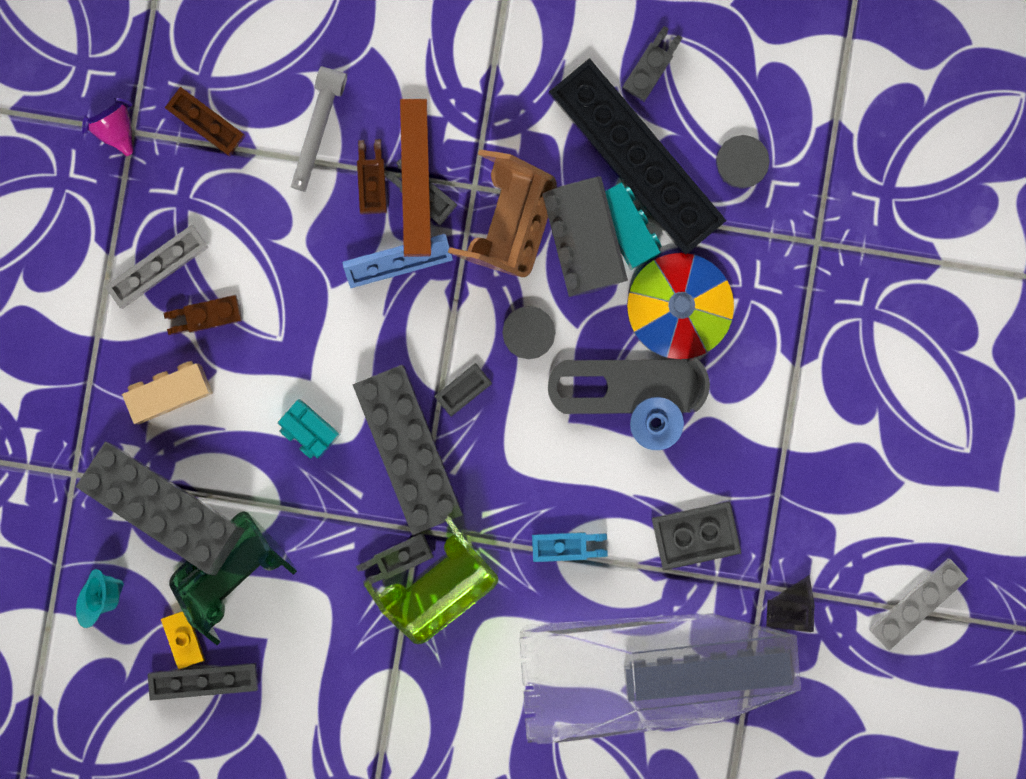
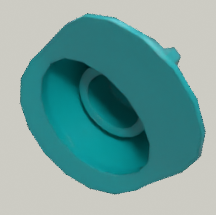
(97, 597)

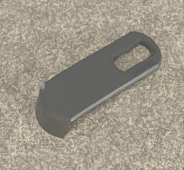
(631, 382)

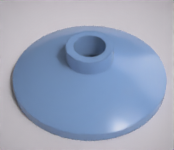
(670, 424)

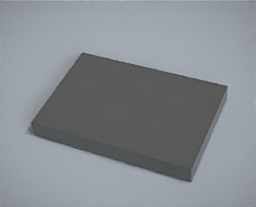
(696, 535)

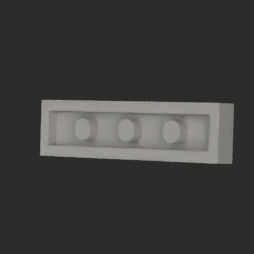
(156, 267)
(918, 604)

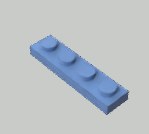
(393, 263)

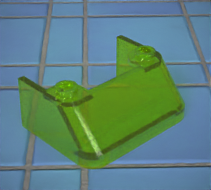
(440, 593)

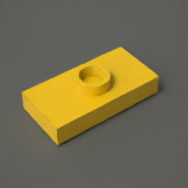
(182, 640)

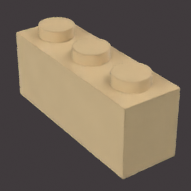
(166, 392)

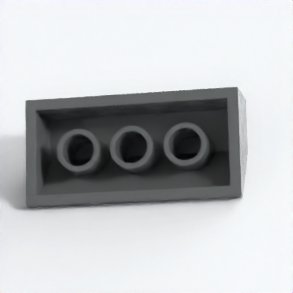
(585, 236)

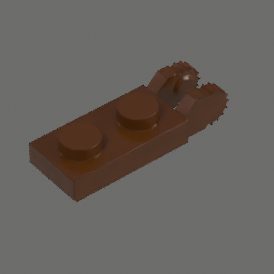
(371, 180)
(206, 315)

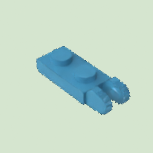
(565, 546)

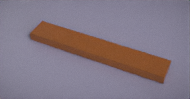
(415, 178)

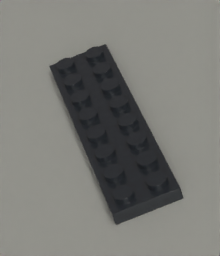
(637, 156)

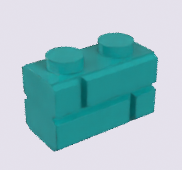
(308, 429)

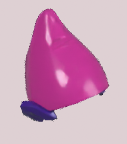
(112, 126)

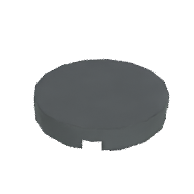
(742, 161)
(528, 332)

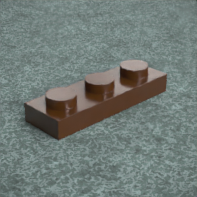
(205, 121)

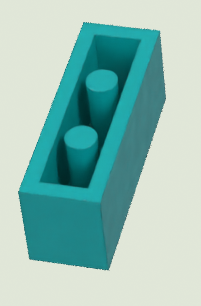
(630, 227)

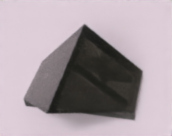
(793, 608)

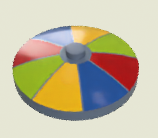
(680, 306)

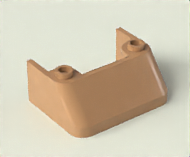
(517, 219)

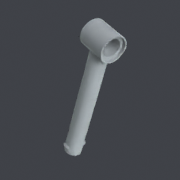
(329, 83)

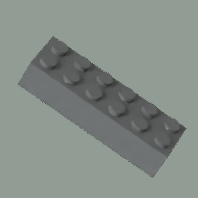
(407, 449)
(160, 508)

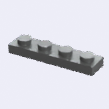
(202, 681)

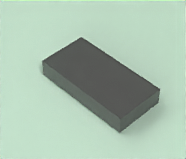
(463, 389)

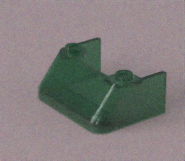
(202, 593)

